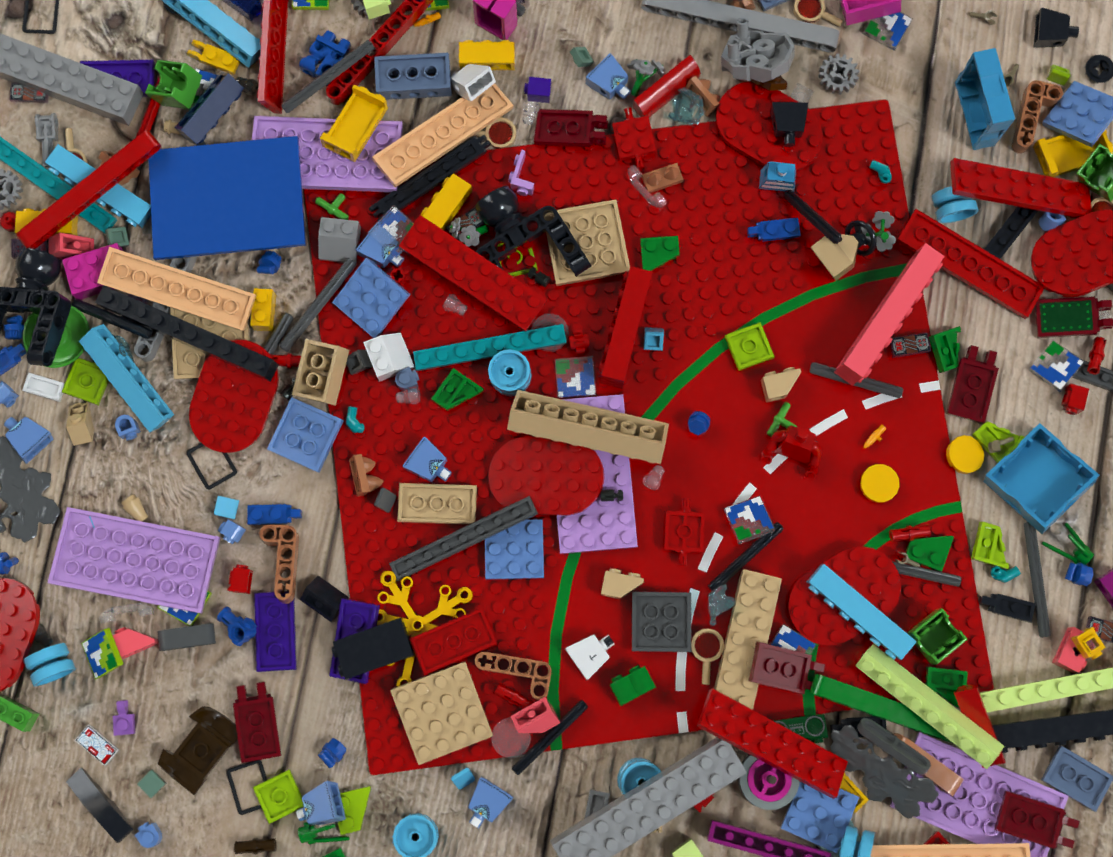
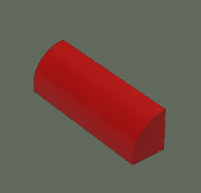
(666, 88)
(972, 706)

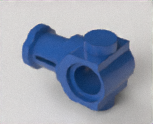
(238, 629)

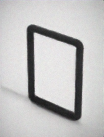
(40, 31)
(200, 474)
(233, 787)

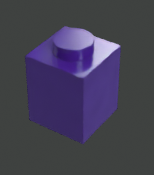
(538, 89)

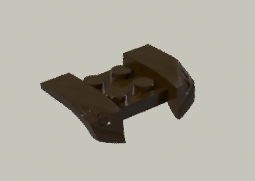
(200, 749)

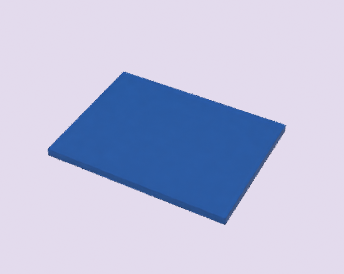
(226, 198)

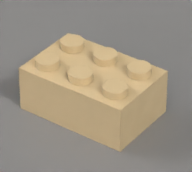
(320, 372)

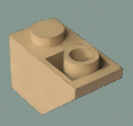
(778, 385)
(80, 423)
(618, 585)

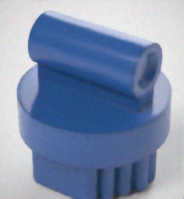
(269, 263)
(14, 328)
(698, 422)
(6, 562)
(1079, 574)
(332, 752)

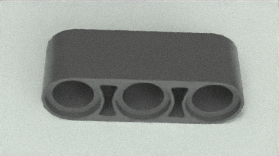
(186, 637)

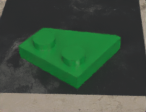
(658, 251)
(946, 349)
(455, 390)
(930, 551)
(945, 682)

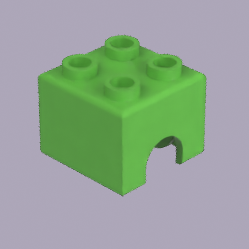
(176, 85)
(1098, 172)
(936, 636)

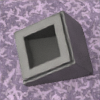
(358, 362)
(385, 500)

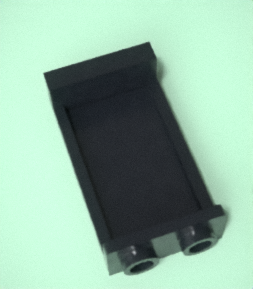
(372, 648)

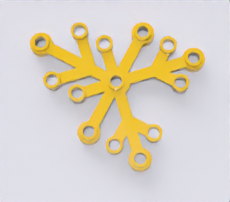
(401, 597)

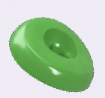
(69, 347)

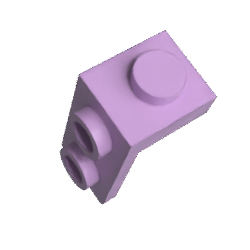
(521, 186)

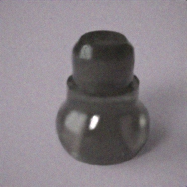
(250, 85)
(42, 636)

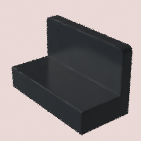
(323, 598)

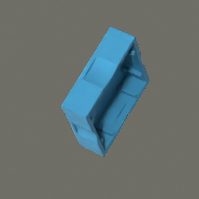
(984, 99)
(1041, 478)

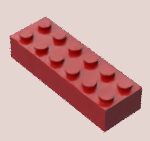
(626, 321)

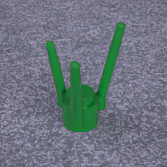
(1081, 552)
(309, 833)

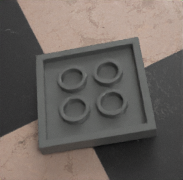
(661, 622)

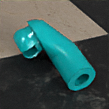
(883, 171)
(352, 422)
(1003, 575)

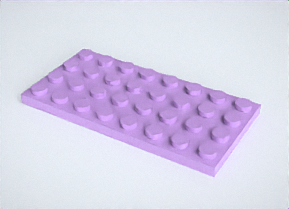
(324, 168)
(607, 523)
(134, 560)
(977, 801)

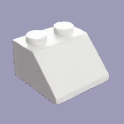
(388, 355)

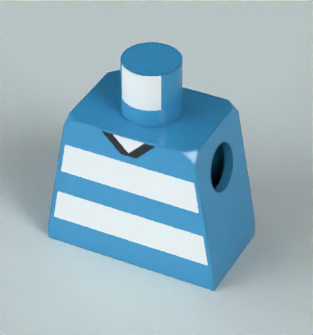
(778, 176)

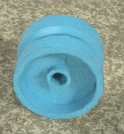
(953, 207)
(499, 369)
(49, 664)
(633, 771)
(419, 824)
(852, 848)

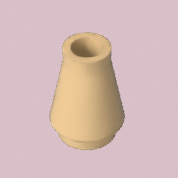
(134, 507)

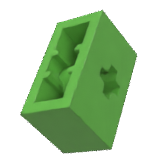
(17, 714)

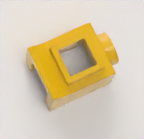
(1089, 643)

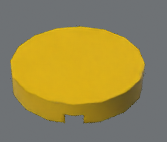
(965, 454)
(879, 483)

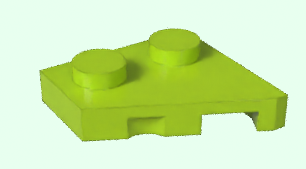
(989, 432)
(989, 546)
(354, 807)

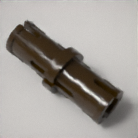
(255, 846)

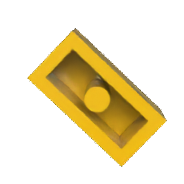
(263, 310)

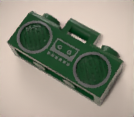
(810, 727)

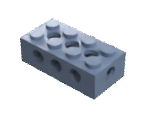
(413, 65)

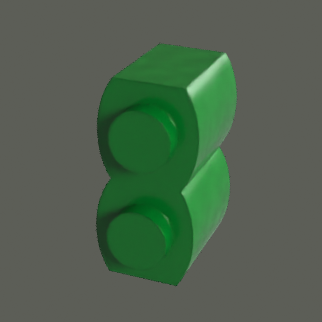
(632, 685)

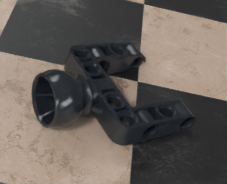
(511, 228)
(36, 272)

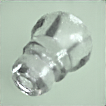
(530, 111)
(454, 305)
(410, 395)
(654, 477)

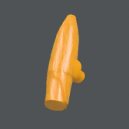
(428, 19)
(875, 436)

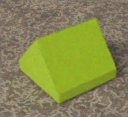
(1058, 75)

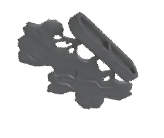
(23, 494)
(882, 774)

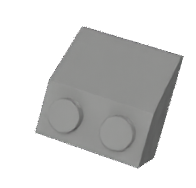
(338, 239)

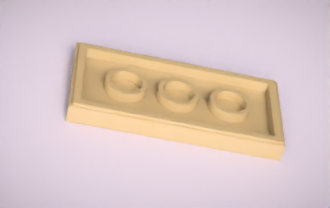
(437, 503)

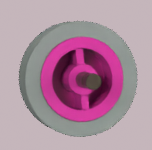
(766, 785)

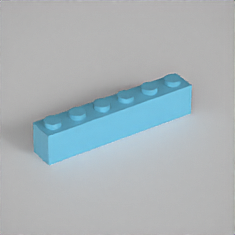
(219, 28)
(118, 198)
(126, 378)
(861, 612)

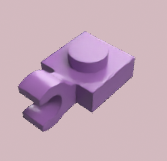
(123, 723)

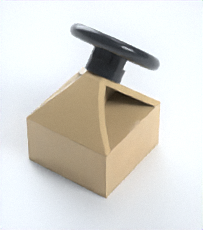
(841, 257)

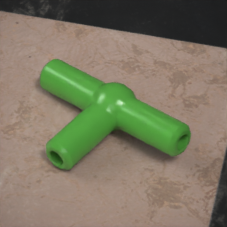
(333, 208)
(780, 420)

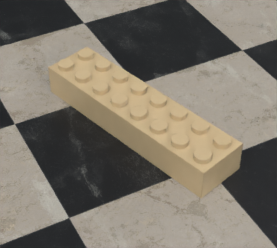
(588, 426)
(748, 624)

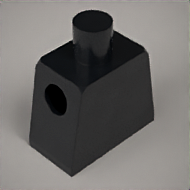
(1052, 29)
(788, 120)

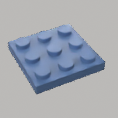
(1081, 114)
(371, 298)
(305, 434)
(516, 552)
(819, 816)

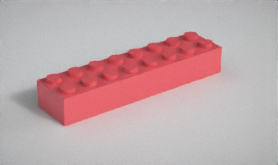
(889, 315)

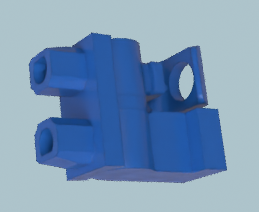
(326, 51)

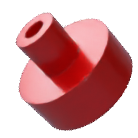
(8, 221)

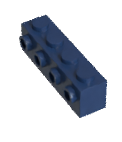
(209, 108)

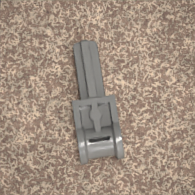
(46, 133)

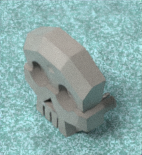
(757, 54)

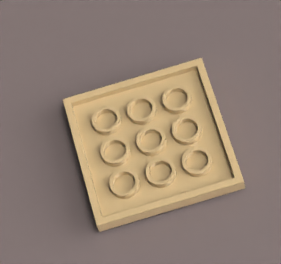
(600, 237)
(189, 361)
(441, 712)

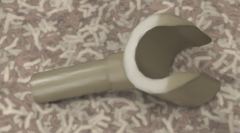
(986, 16)
(1010, 76)
(995, 445)
(907, 560)

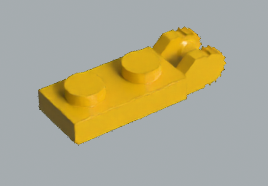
(214, 57)

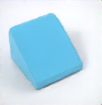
(653, 338)
(226, 507)
(463, 778)

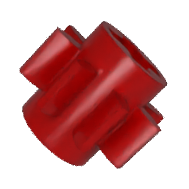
(399, 271)
(578, 341)

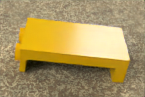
(355, 123)
(1065, 154)

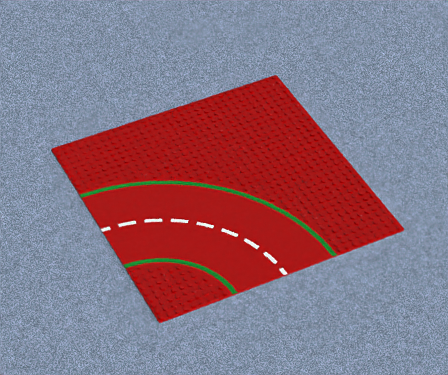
(697, 298)

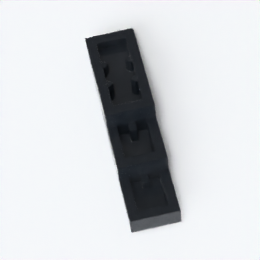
(99, 805)

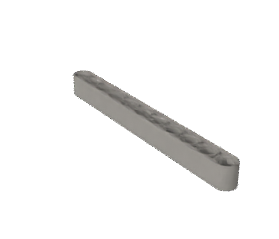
(726, 17)

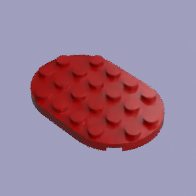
(747, 127)
(1076, 255)
(231, 404)
(553, 473)
(865, 571)
(17, 628)

